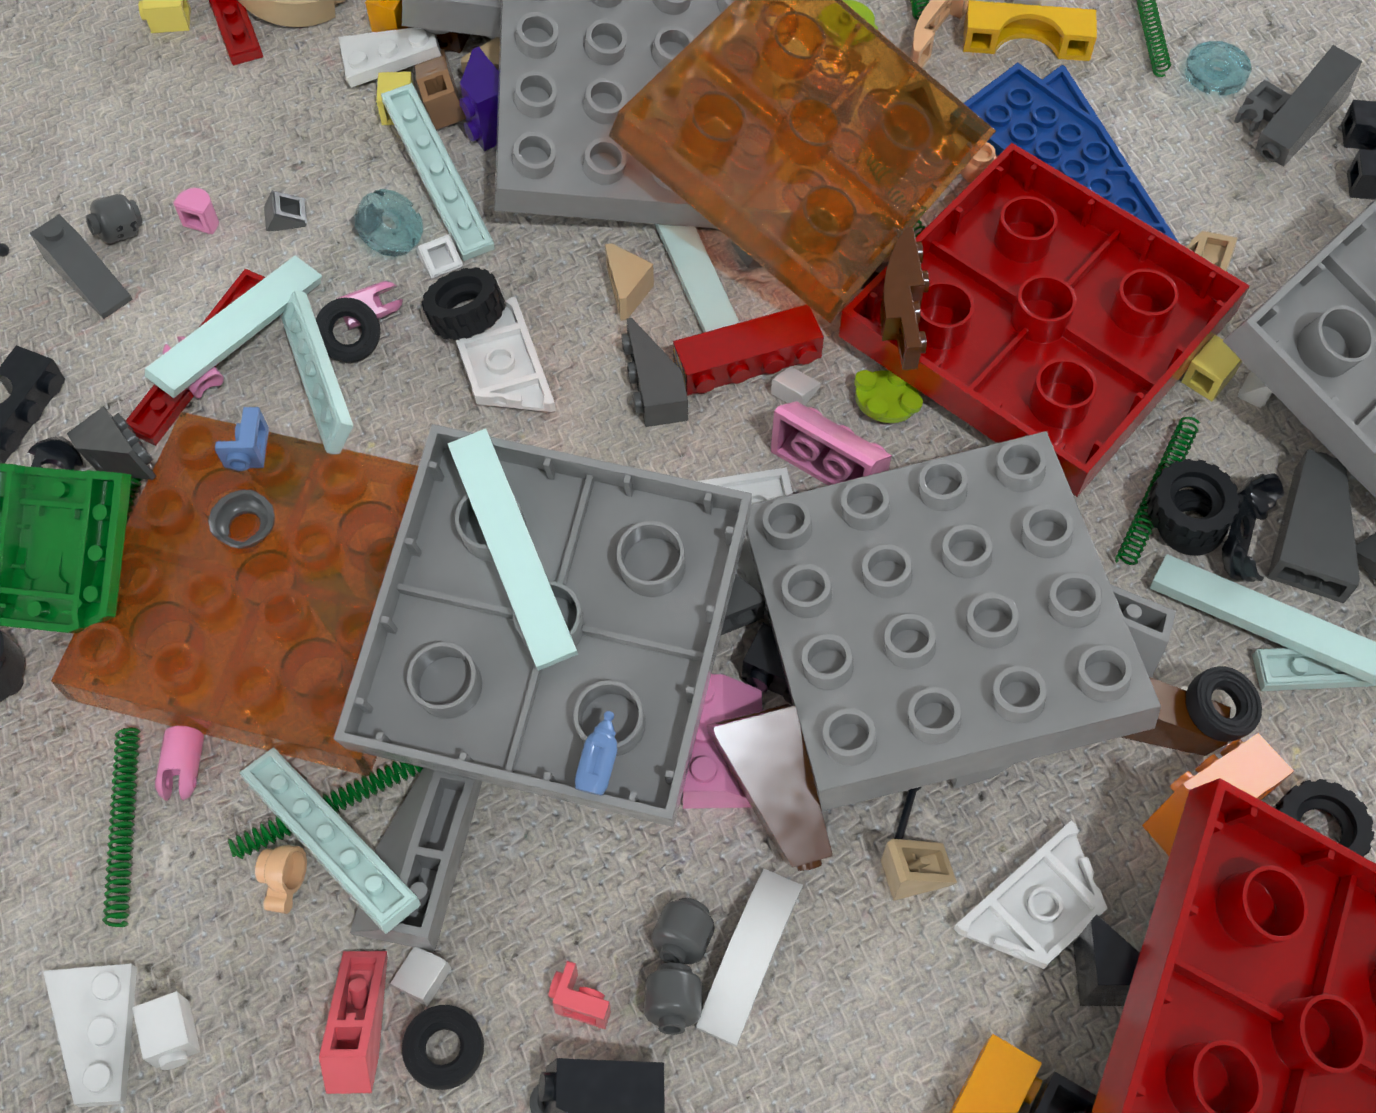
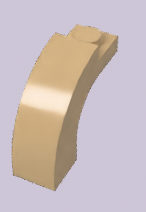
(293, 12)

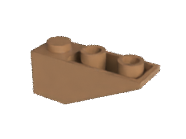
(439, 91)

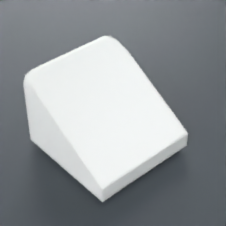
(439, 256)
(794, 386)
(1254, 391)
(421, 975)

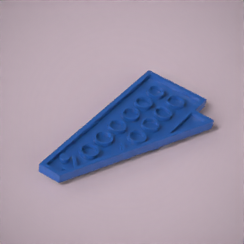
(1062, 129)

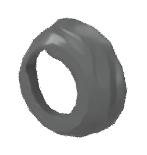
(236, 504)

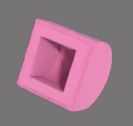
(196, 210)

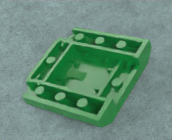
(60, 546)

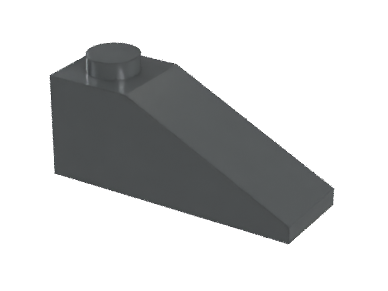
(80, 266)

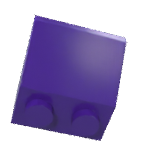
(480, 99)

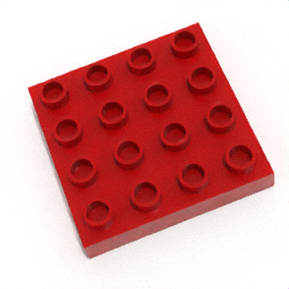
(1051, 313)
(1251, 972)

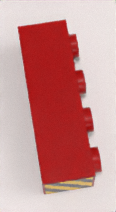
(748, 349)

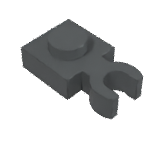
(1262, 104)

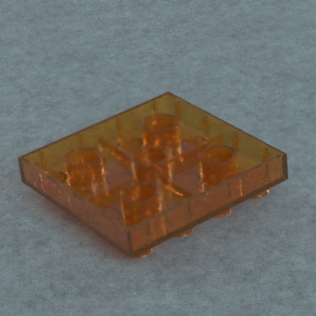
(802, 140)
(253, 636)

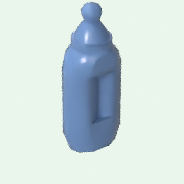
(597, 758)

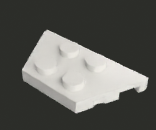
(505, 365)
(1039, 904)

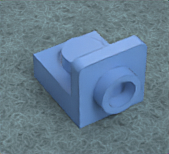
(250, 442)

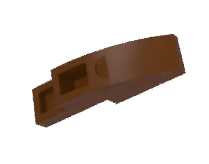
(902, 299)

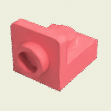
(582, 1005)

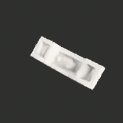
(748, 957)

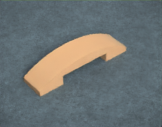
(928, 24)

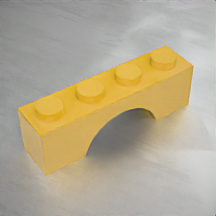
(1065, 30)

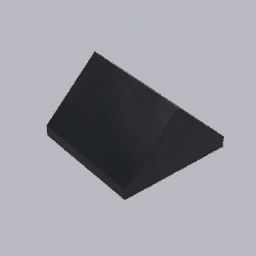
(1103, 965)

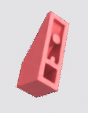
(354, 1024)

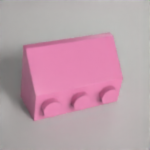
(823, 447)
(708, 777)

